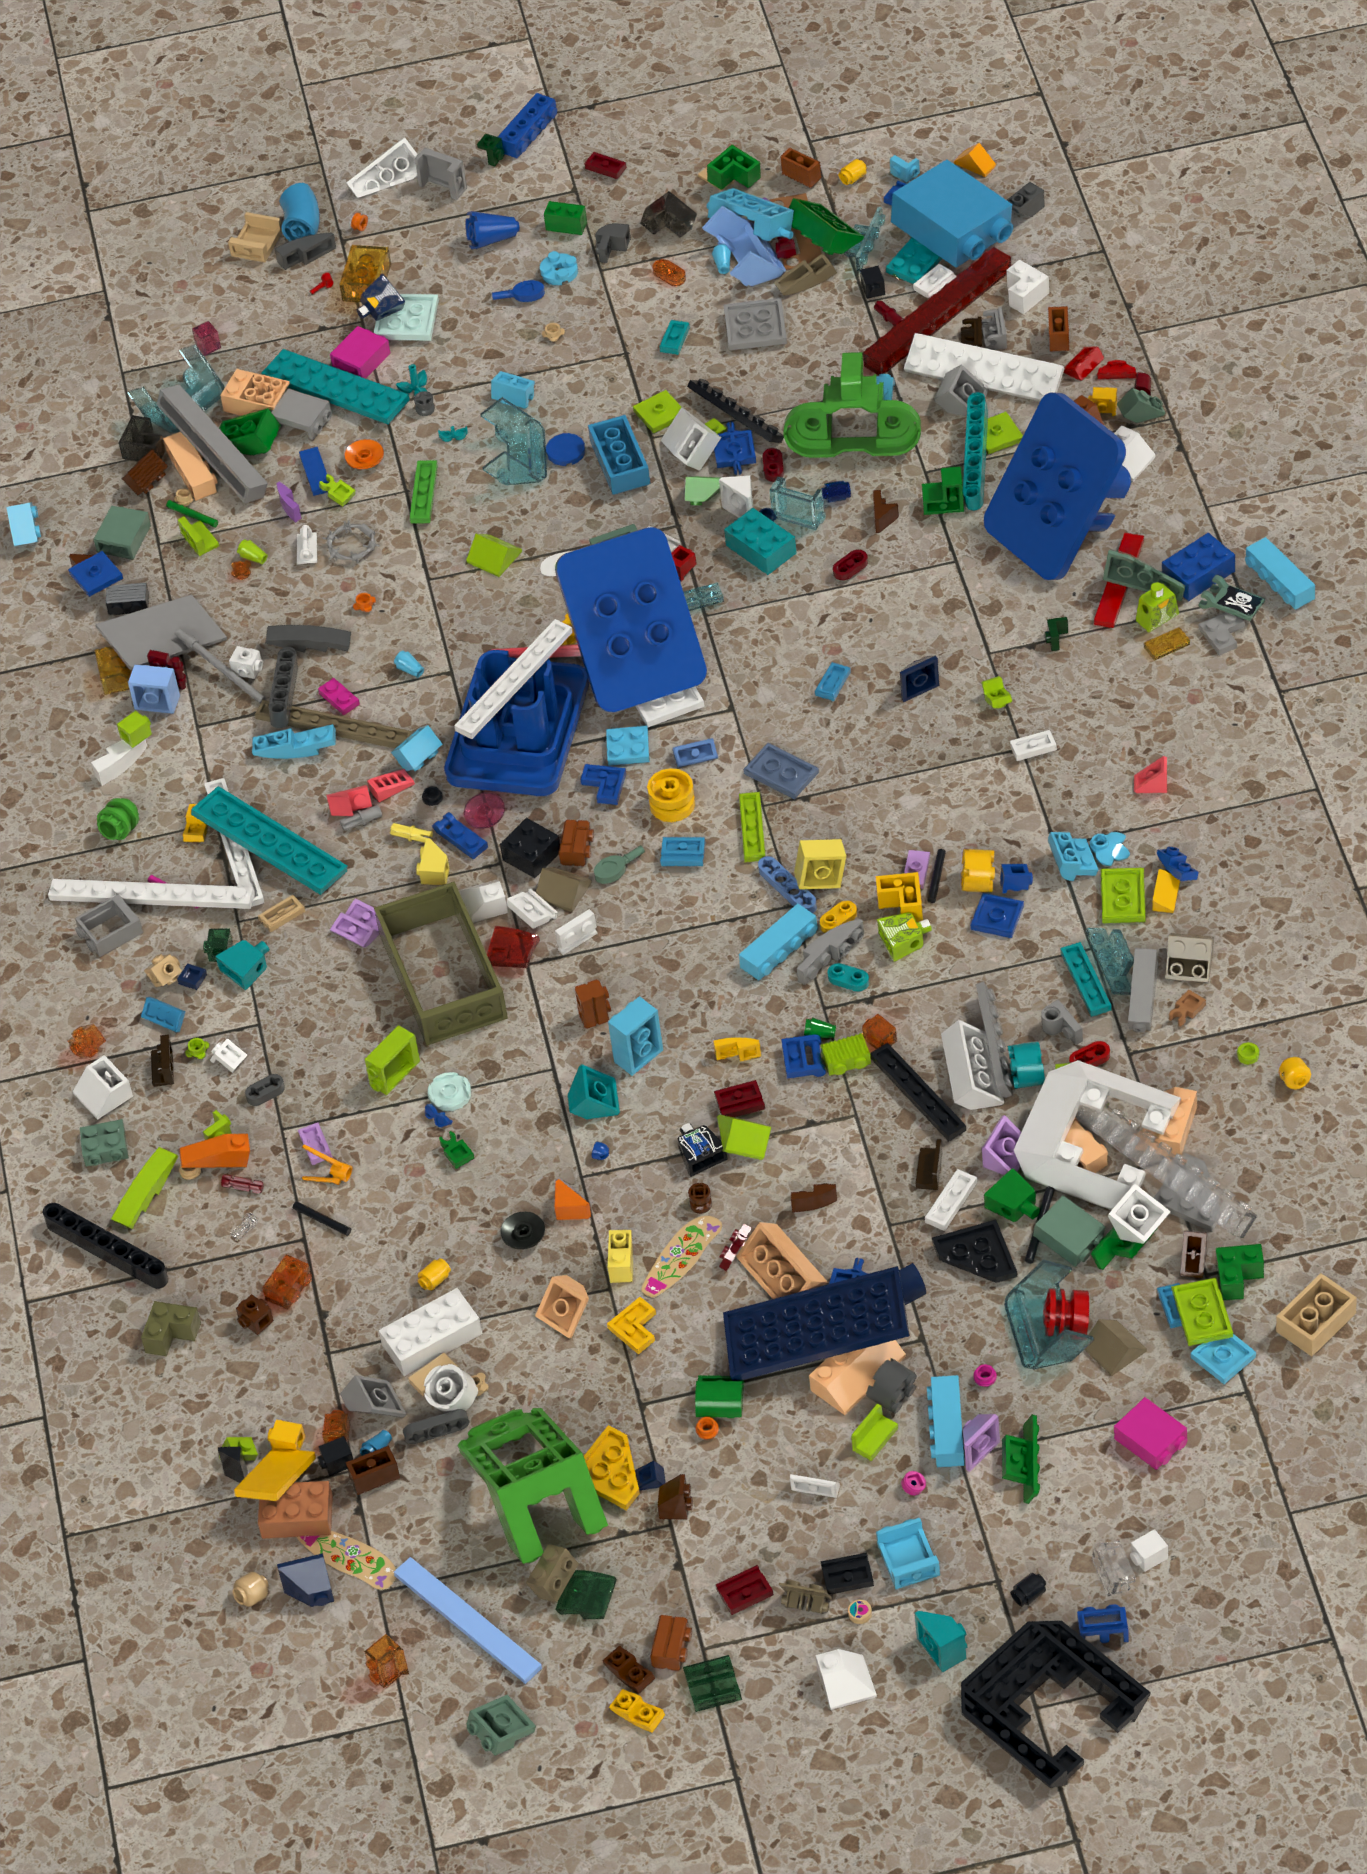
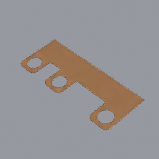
(807, 249)

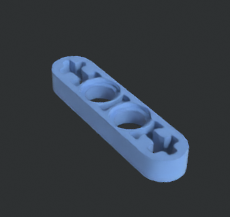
(789, 884)

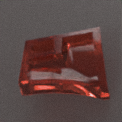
(511, 947)

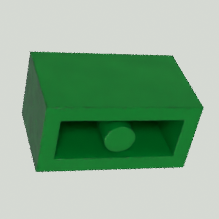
(565, 218)

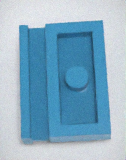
(682, 851)

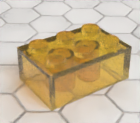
(362, 269)

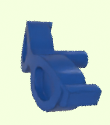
(439, 1118)

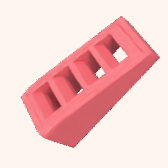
(379, 787)

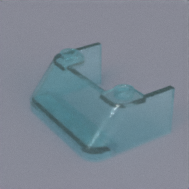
(202, 386)
(525, 444)
(1025, 1315)

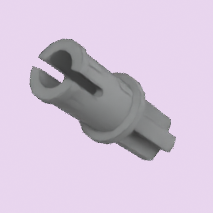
(361, 818)

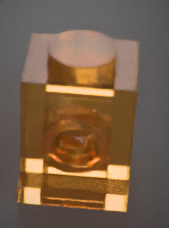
(336, 1426)

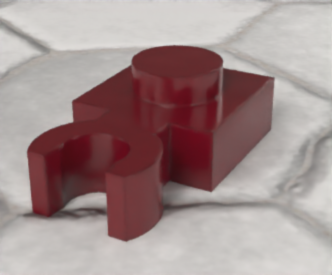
(785, 248)

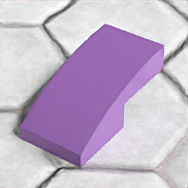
(287, 501)

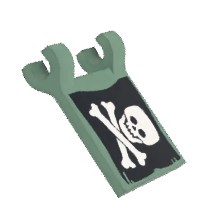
(1231, 600)

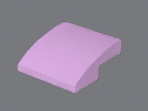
(357, 924)

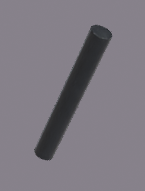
(936, 876)
(321, 1218)

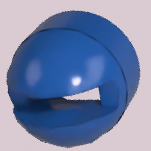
(600, 1151)

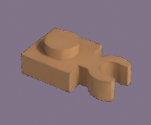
(1188, 1005)

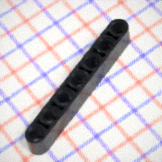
(105, 1245)

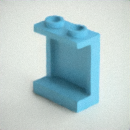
(907, 1553)

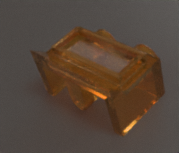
(385, 1661)

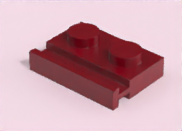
(739, 1099)
(744, 1590)

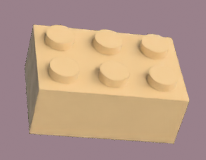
(1316, 1314)

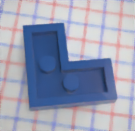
(608, 779)

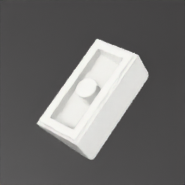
(814, 1486)

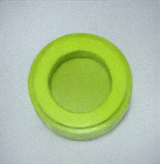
(1248, 1053)

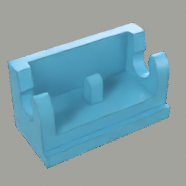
(512, 388)

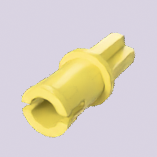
(410, 833)

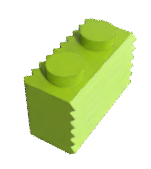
(845, 1054)

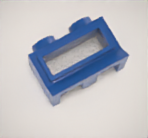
(1103, 1622)

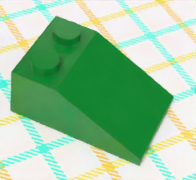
(252, 432)

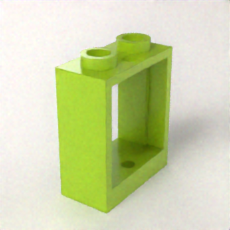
(392, 1060)

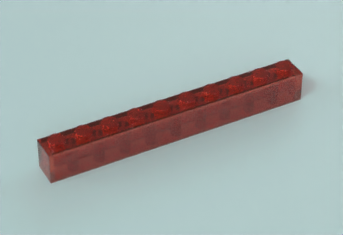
(937, 310)

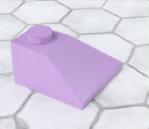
(980, 1438)

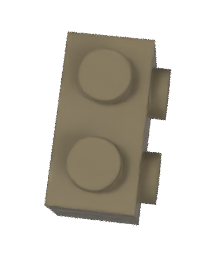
(552, 1573)

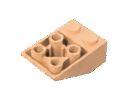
(251, 392)

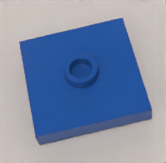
(95, 573)

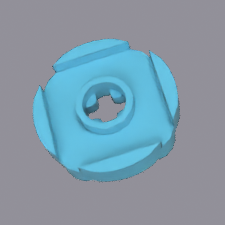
(558, 260)

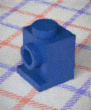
(1015, 877)

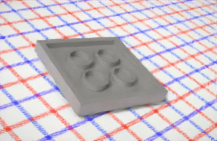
(755, 324)

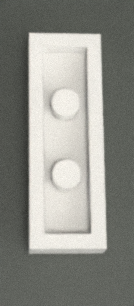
(951, 1200)

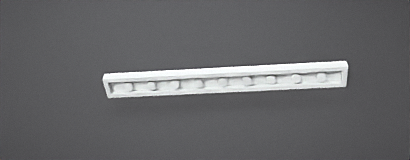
(152, 893)

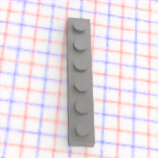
(995, 1043)

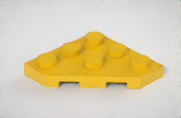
(613, 1468)

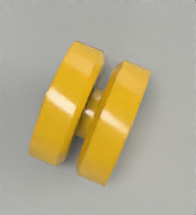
(671, 795)

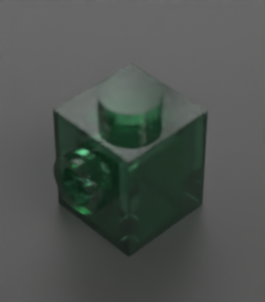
(217, 942)

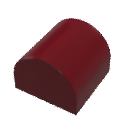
(1143, 382)

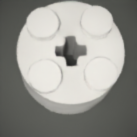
(450, 1388)

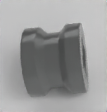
(424, 403)

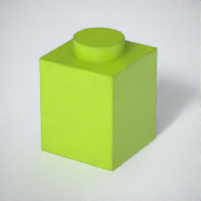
(134, 728)

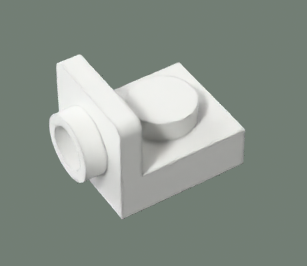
(228, 1055)

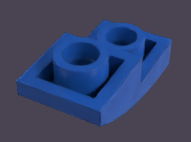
(1176, 864)

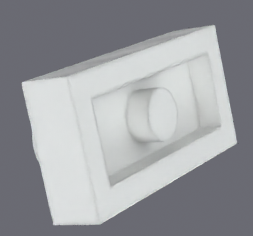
(1033, 745)

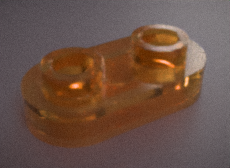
(669, 272)

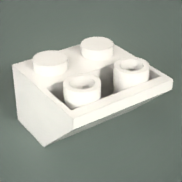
(102, 1087)

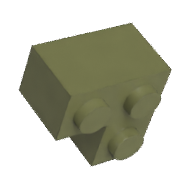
(169, 1322)

